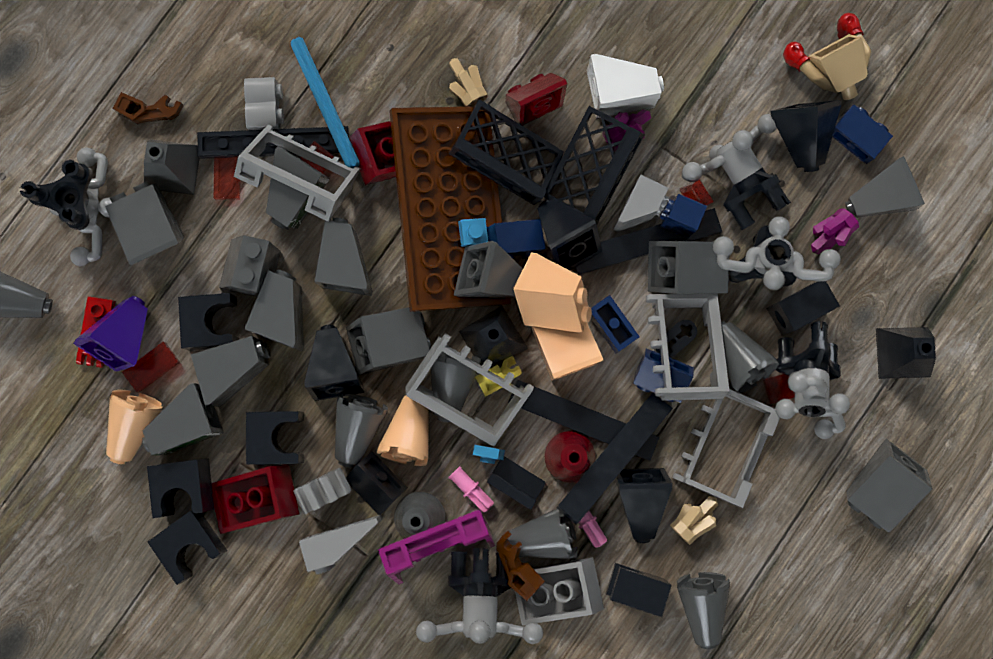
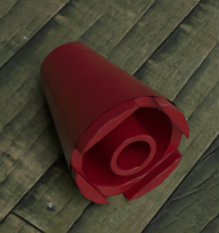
(558, 454)

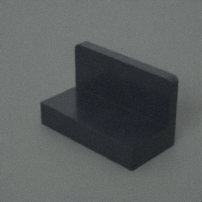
(516, 482)
(375, 483)

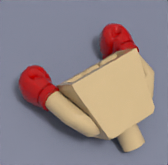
(838, 64)

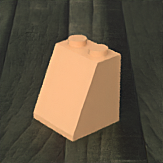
(551, 296)
(567, 351)

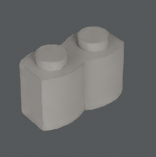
(262, 103)

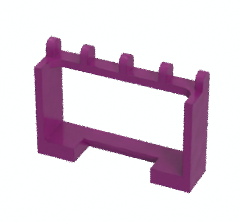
(463, 530)

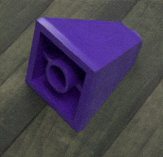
(117, 335)

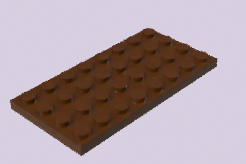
(434, 197)

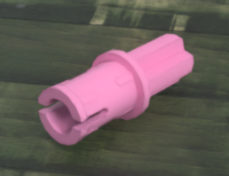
(471, 490)
(592, 530)

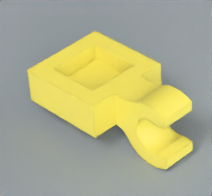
(489, 386)

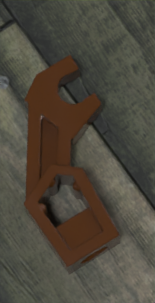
(159, 111)
(520, 575)

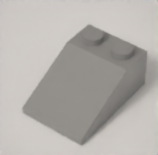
(326, 548)
(568, 592)

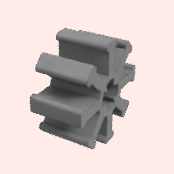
(322, 490)

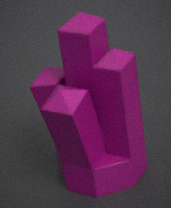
(634, 121)
(834, 230)

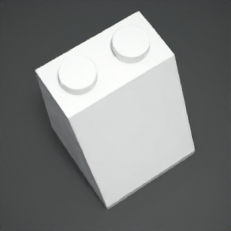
(622, 85)

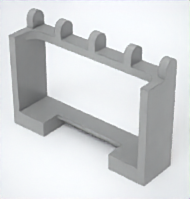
(320, 202)
(711, 318)
(474, 426)
(742, 485)

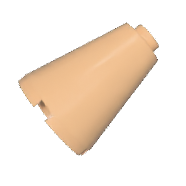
(126, 423)
(407, 434)

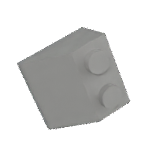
(644, 202)

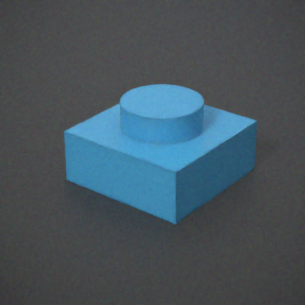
(473, 231)
(488, 454)

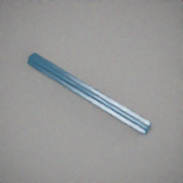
(324, 103)

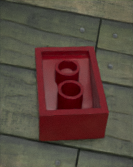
(536, 98)
(375, 152)
(254, 498)

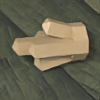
(470, 85)
(695, 520)

